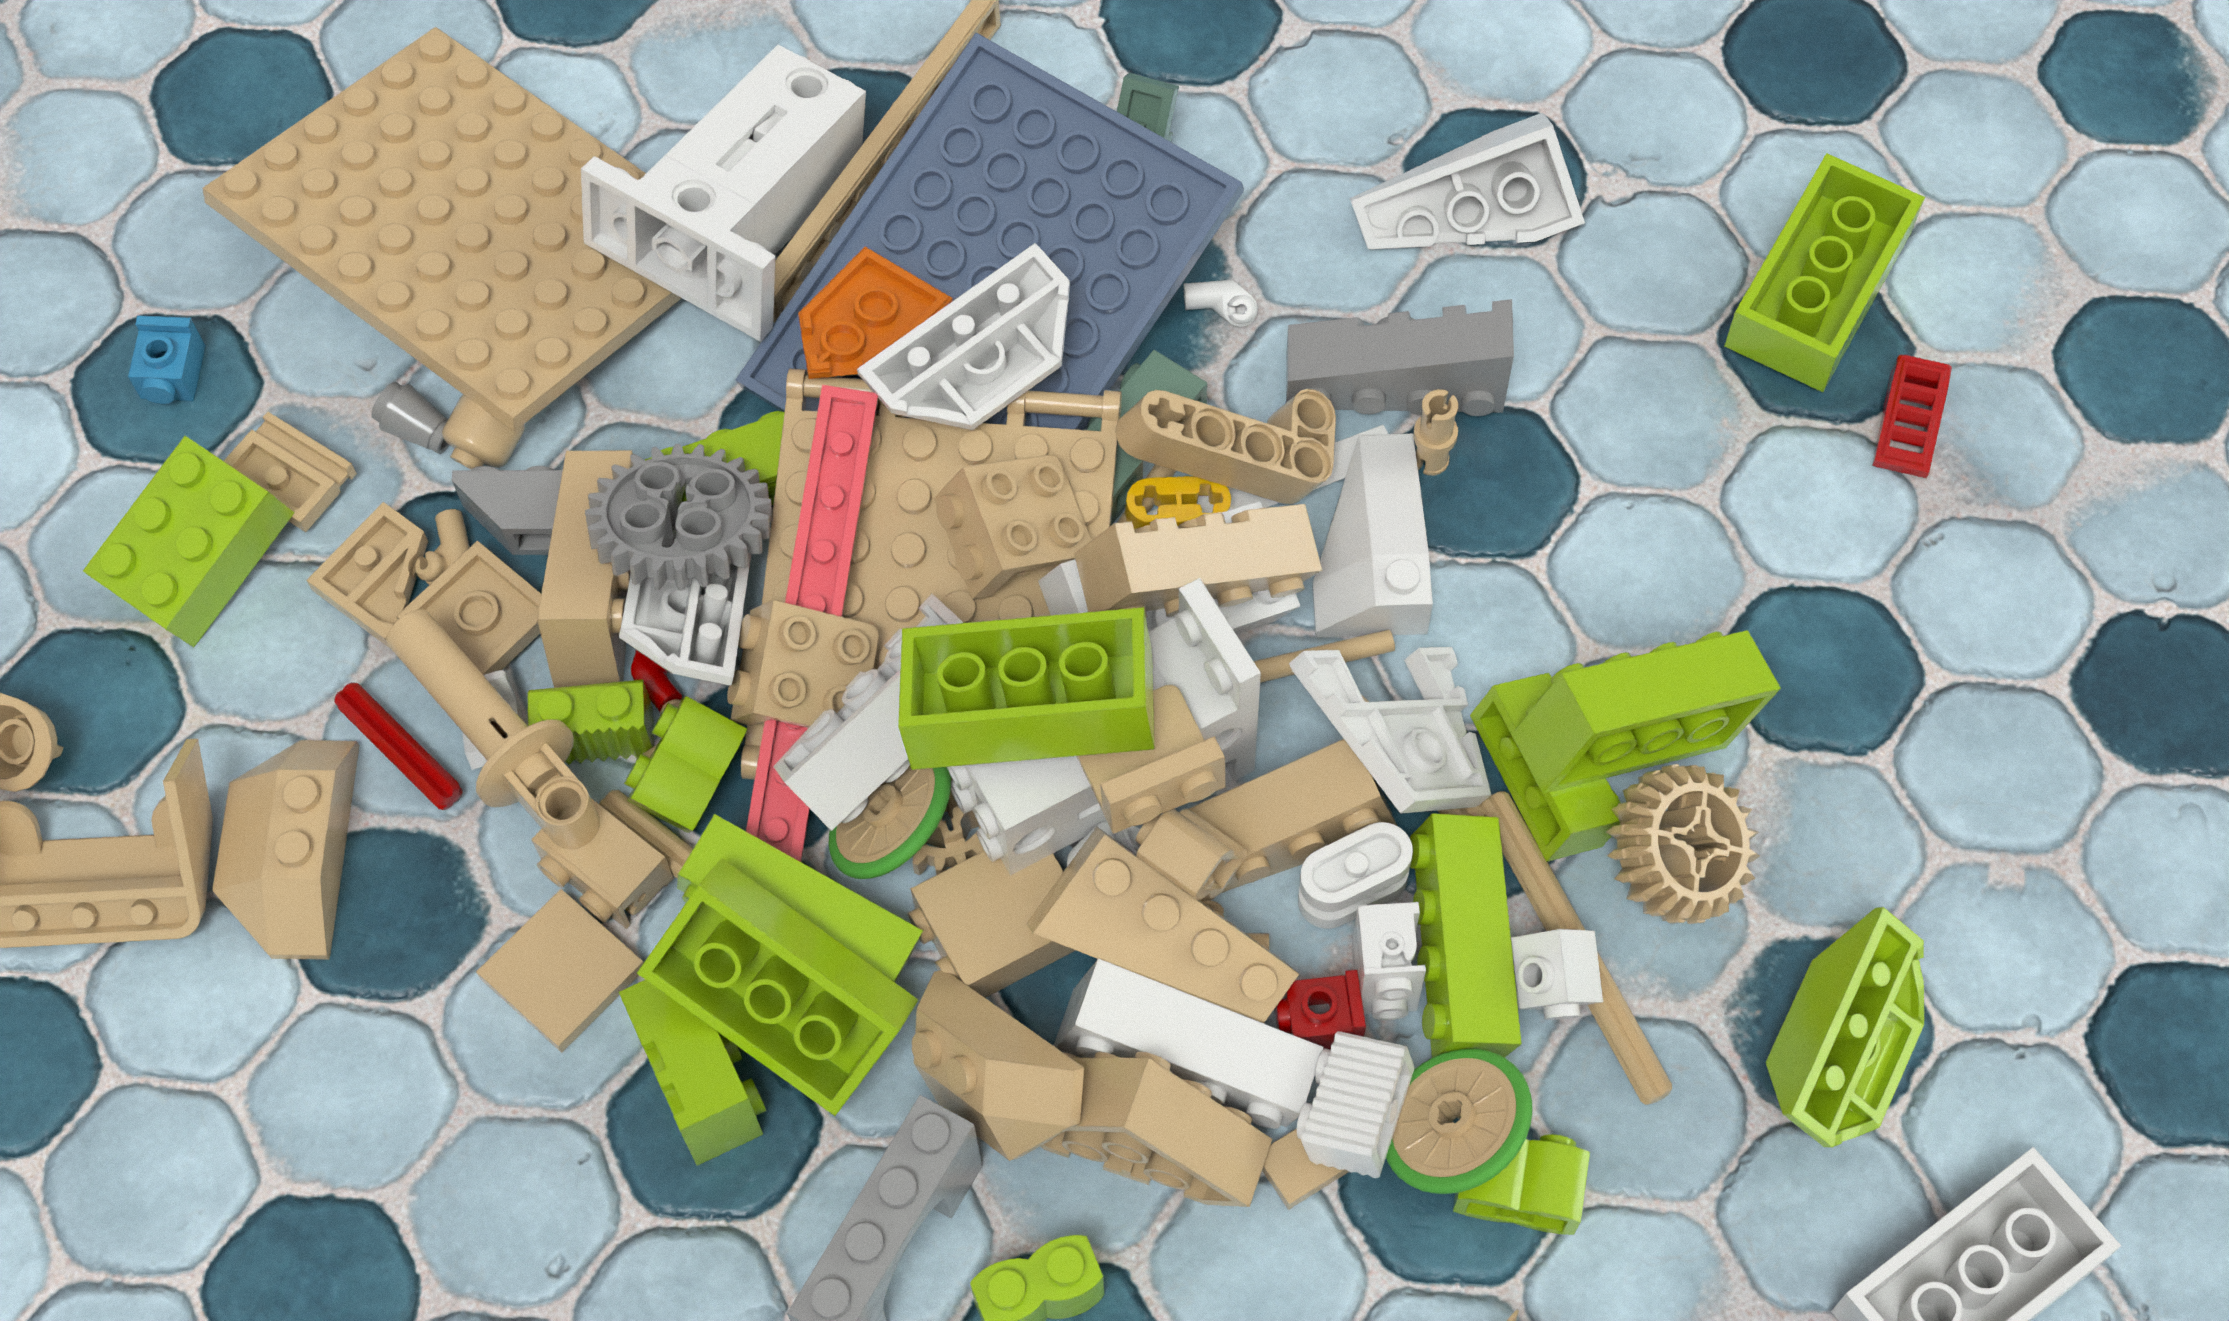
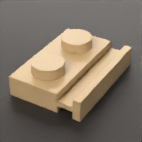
(291, 468)

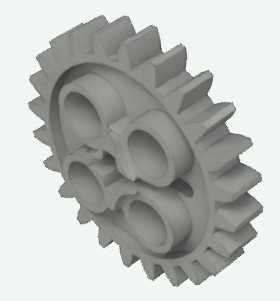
(714, 528)

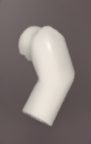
(1224, 298)

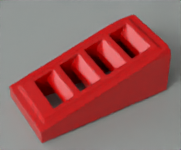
(1916, 382)

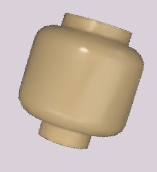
(479, 436)

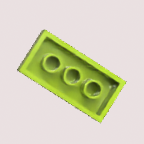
(1824, 272)
(1026, 689)
(1644, 710)
(778, 986)

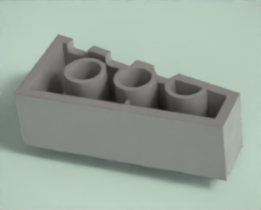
(1405, 359)

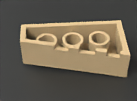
(579, 595)
(1146, 924)

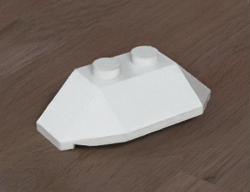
(978, 347)
(688, 629)

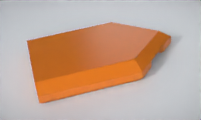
(863, 314)

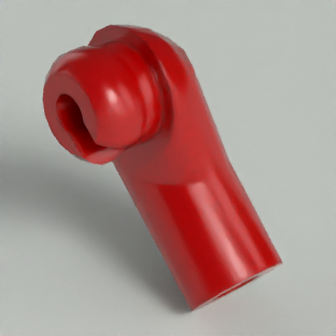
(655, 679)

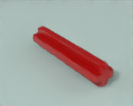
(398, 745)

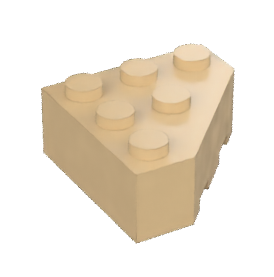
(1164, 1130)

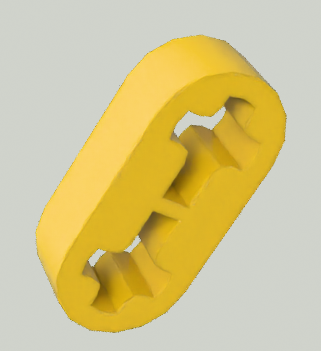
(1174, 498)

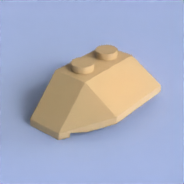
(287, 847)
(993, 1069)

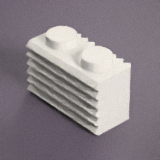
(1355, 1103)

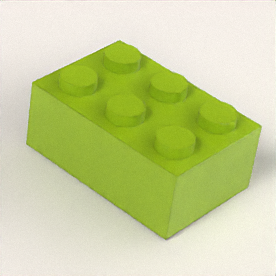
(189, 541)

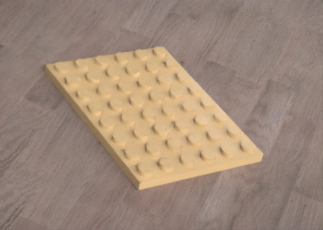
(449, 225)

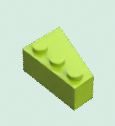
(695, 1073)

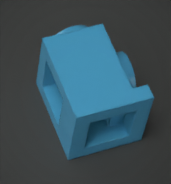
(166, 359)

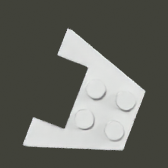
(1408, 746)

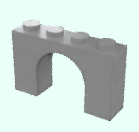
(922, 1170)

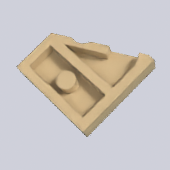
(373, 571)

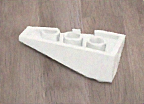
(1376, 546)

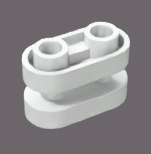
(1352, 872)

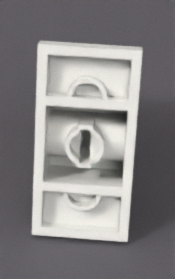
(730, 189)
(1047, 803)

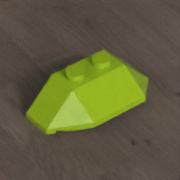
(1851, 1031)

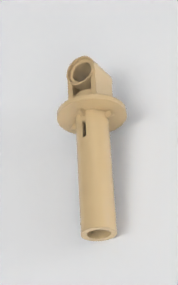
(522, 760)

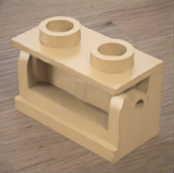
(610, 871)

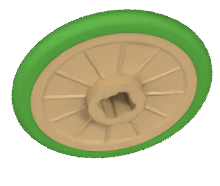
(892, 825)
(1494, 1121)

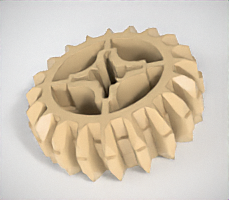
(1686, 858)

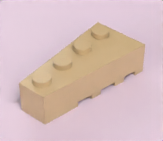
(1149, 564)
(1296, 811)

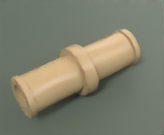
(1436, 431)

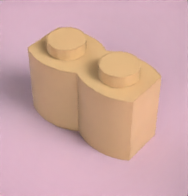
(1189, 852)

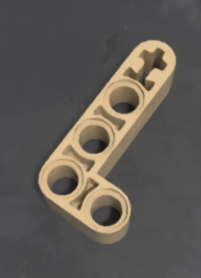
(1268, 459)

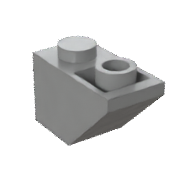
(512, 504)

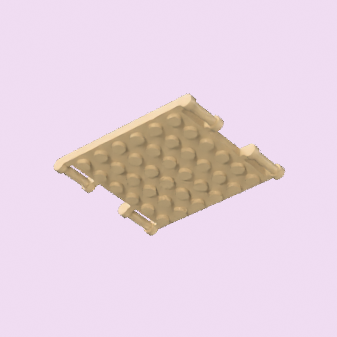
(899, 542)

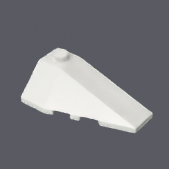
(1484, 191)

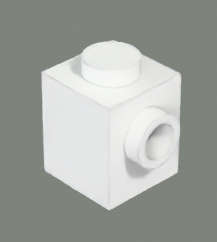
(1557, 972)

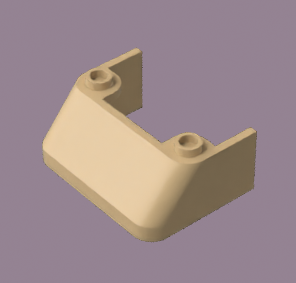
(110, 884)

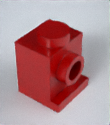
(1344, 1015)

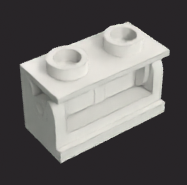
(1383, 955)

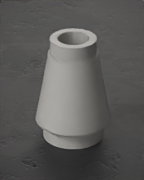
(410, 417)

